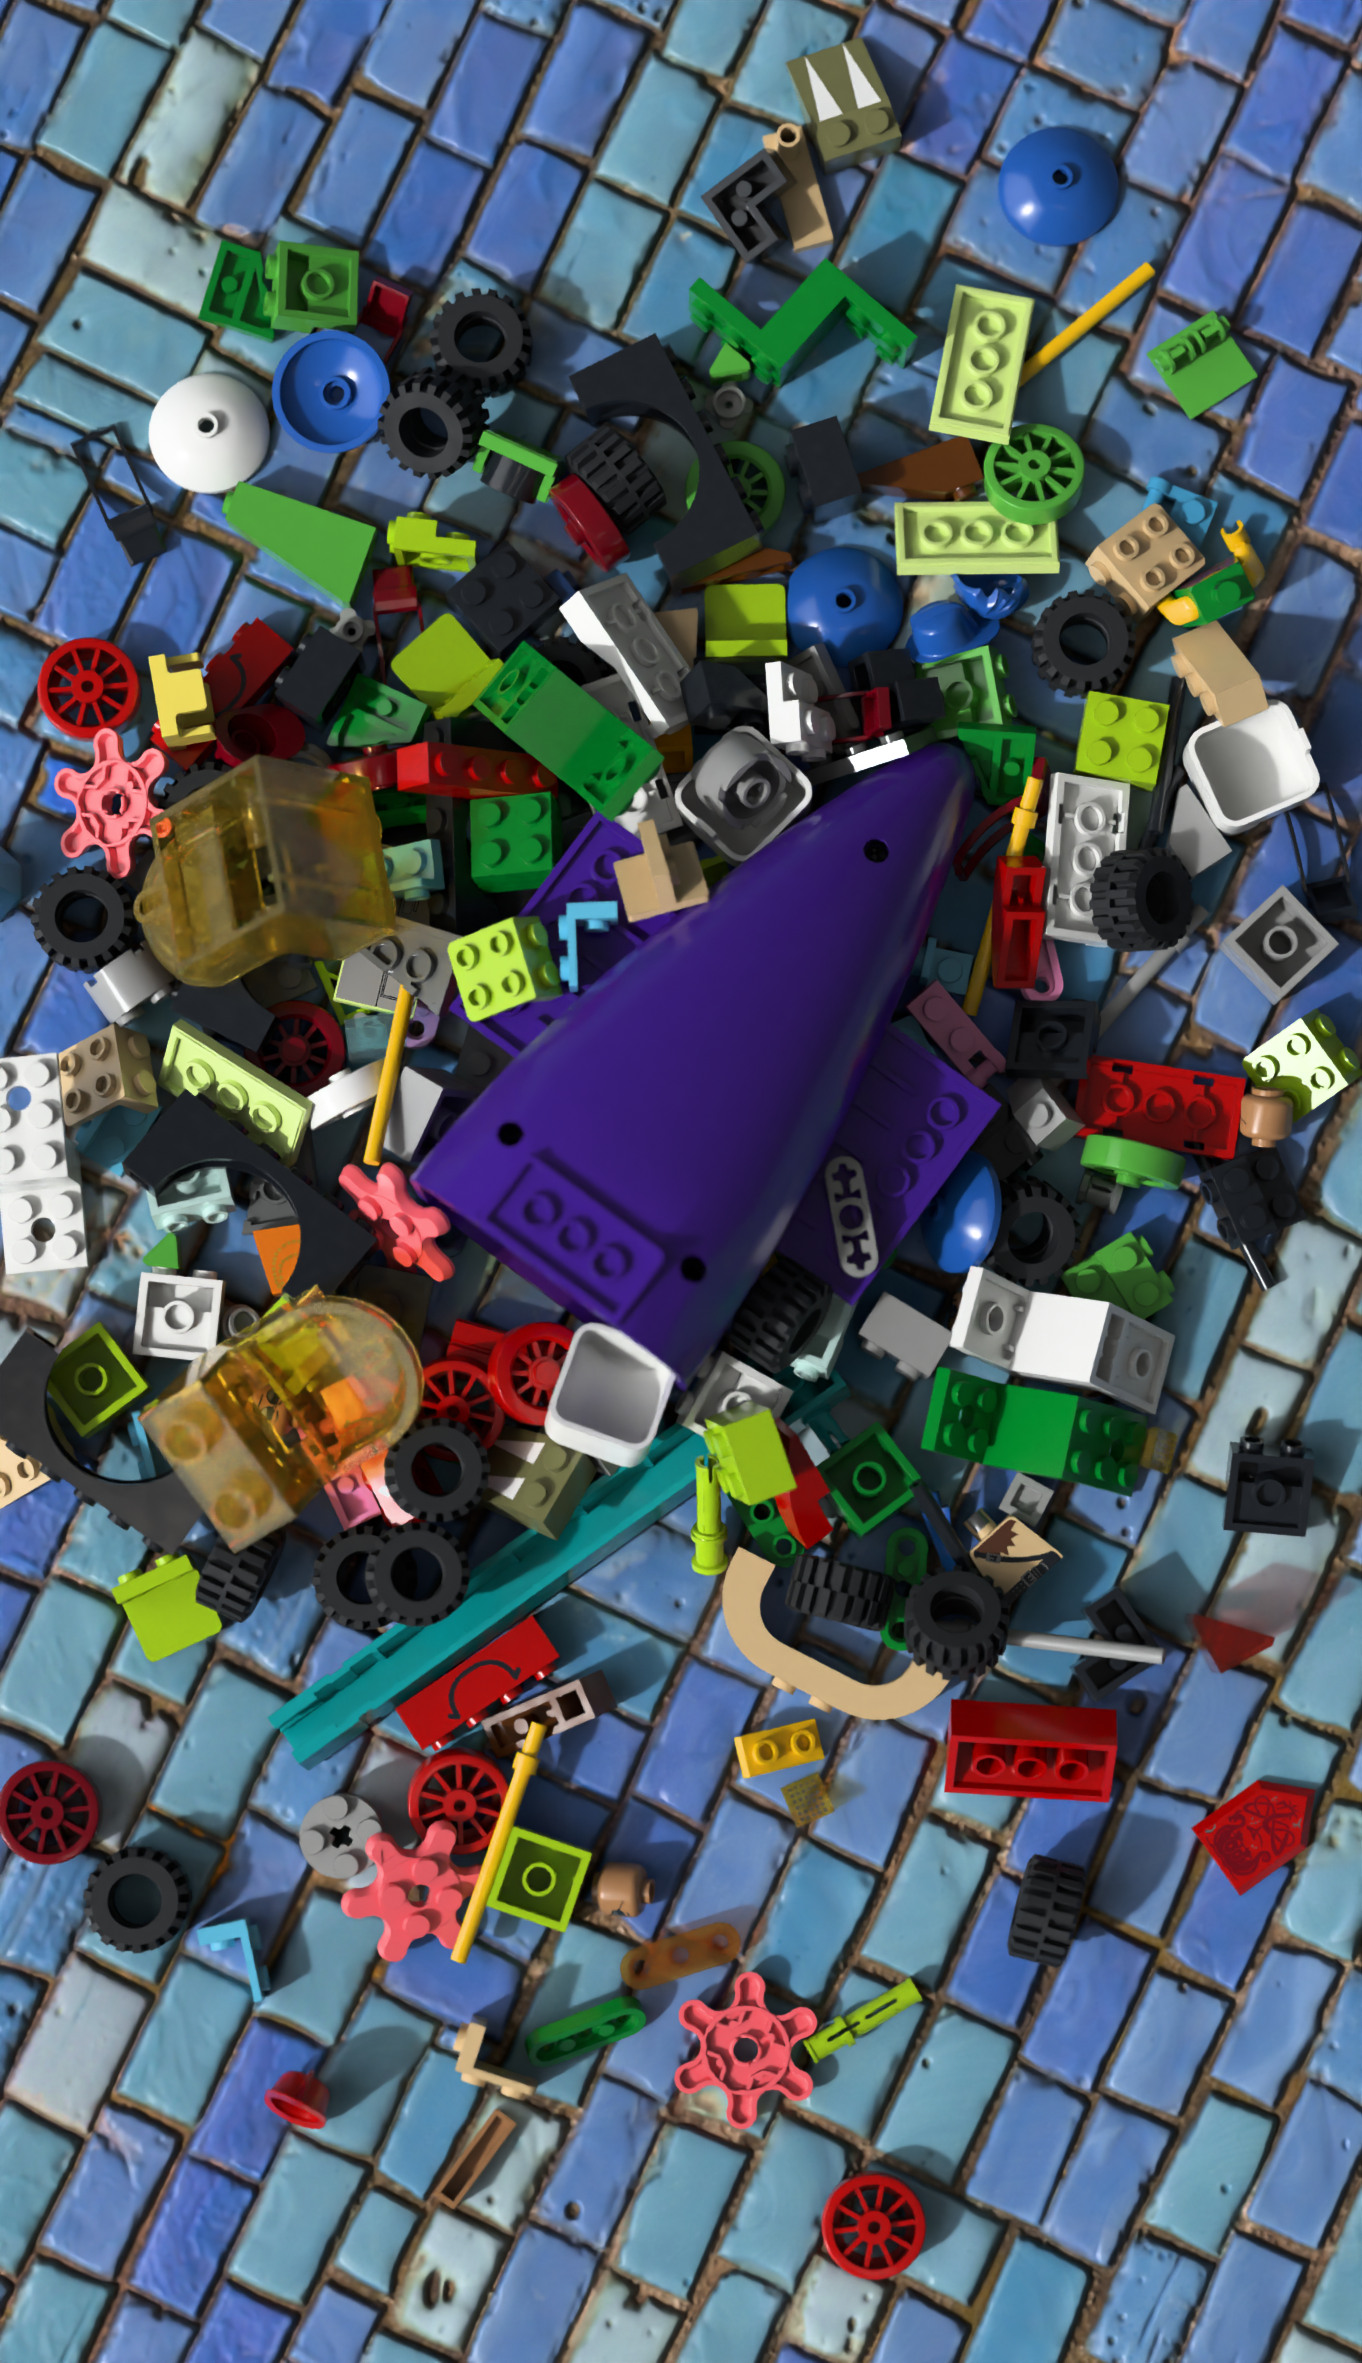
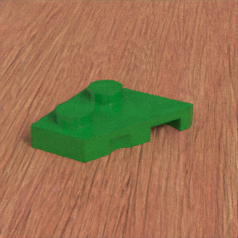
(237, 293)
(377, 716)
(1000, 757)

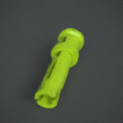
(709, 1531)

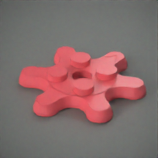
(93, 797)
(402, 1226)
(400, 1872)
(745, 2079)

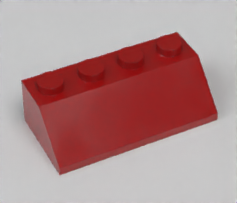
(1030, 1750)

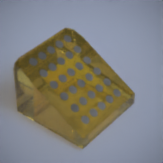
(1158, 1450)
(807, 1799)

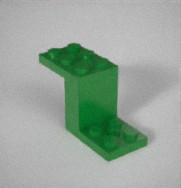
(802, 324)
(569, 731)
(1034, 1432)

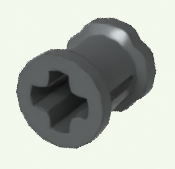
(1099, 1192)

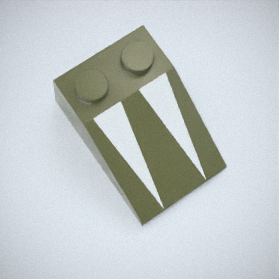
(844, 106)
(535, 1480)

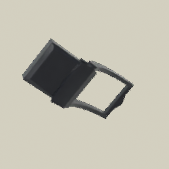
(135, 528)
(1332, 897)

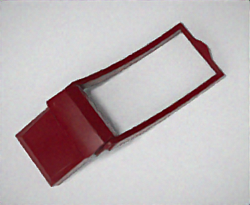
(386, 311)
(394, 593)
(875, 713)
(1039, 770)

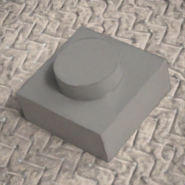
(1026, 1499)

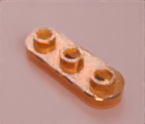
(663, 1966)

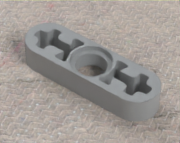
(835, 1188)

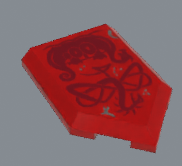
(1257, 1831)

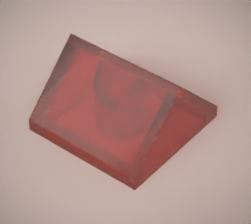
(1224, 1643)

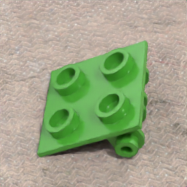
(1202, 364)

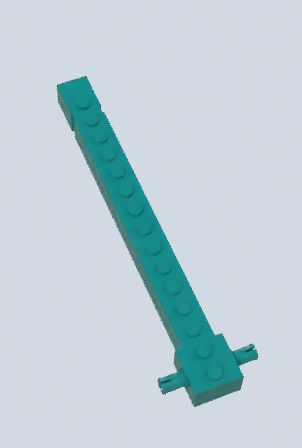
(524, 1577)

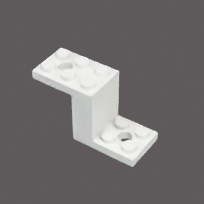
(39, 1171)
(1062, 1340)

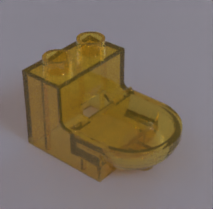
(326, 859)
(341, 1375)

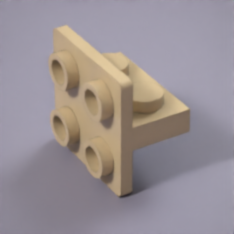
(660, 878)

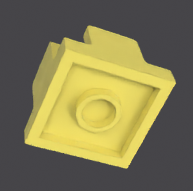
(182, 700)

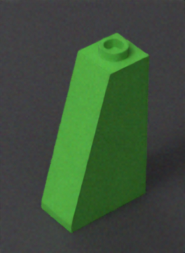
(307, 540)

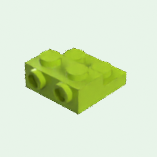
(419, 543)

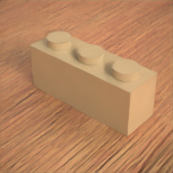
(1218, 674)

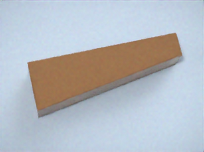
(474, 2159)

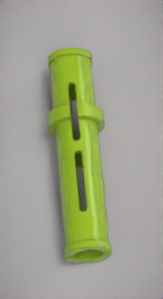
(904, 1993)

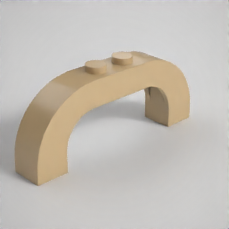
(794, 1670)

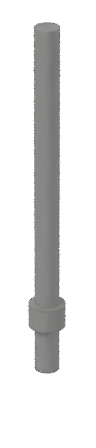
(1144, 975)
(1068, 1643)

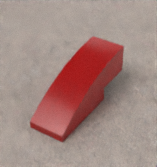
(1017, 921)
(800, 1505)

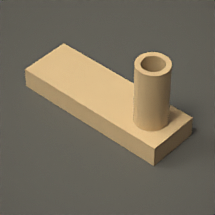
(803, 202)

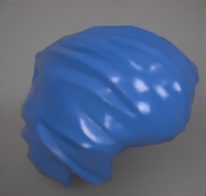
(991, 594)

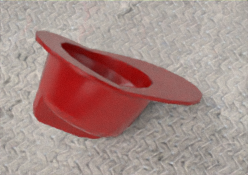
(299, 2099)

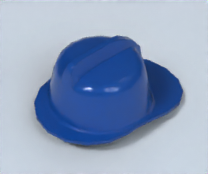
(946, 630)

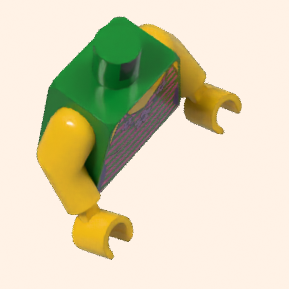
(1218, 587)

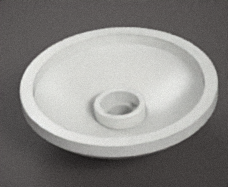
(213, 459)

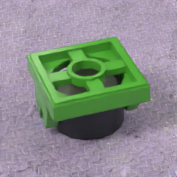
(517, 466)

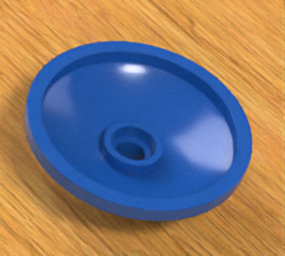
(1052, 211)
(306, 385)
(851, 631)
(963, 1215)

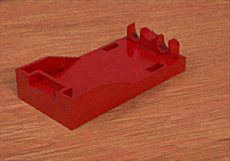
(1161, 1106)

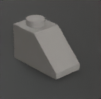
(1194, 835)
(1043, 1112)

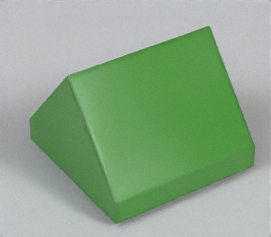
(729, 367)
(166, 1253)

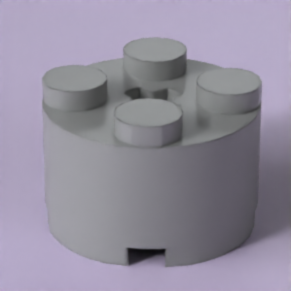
(741, 781)
(129, 985)
(318, 1838)

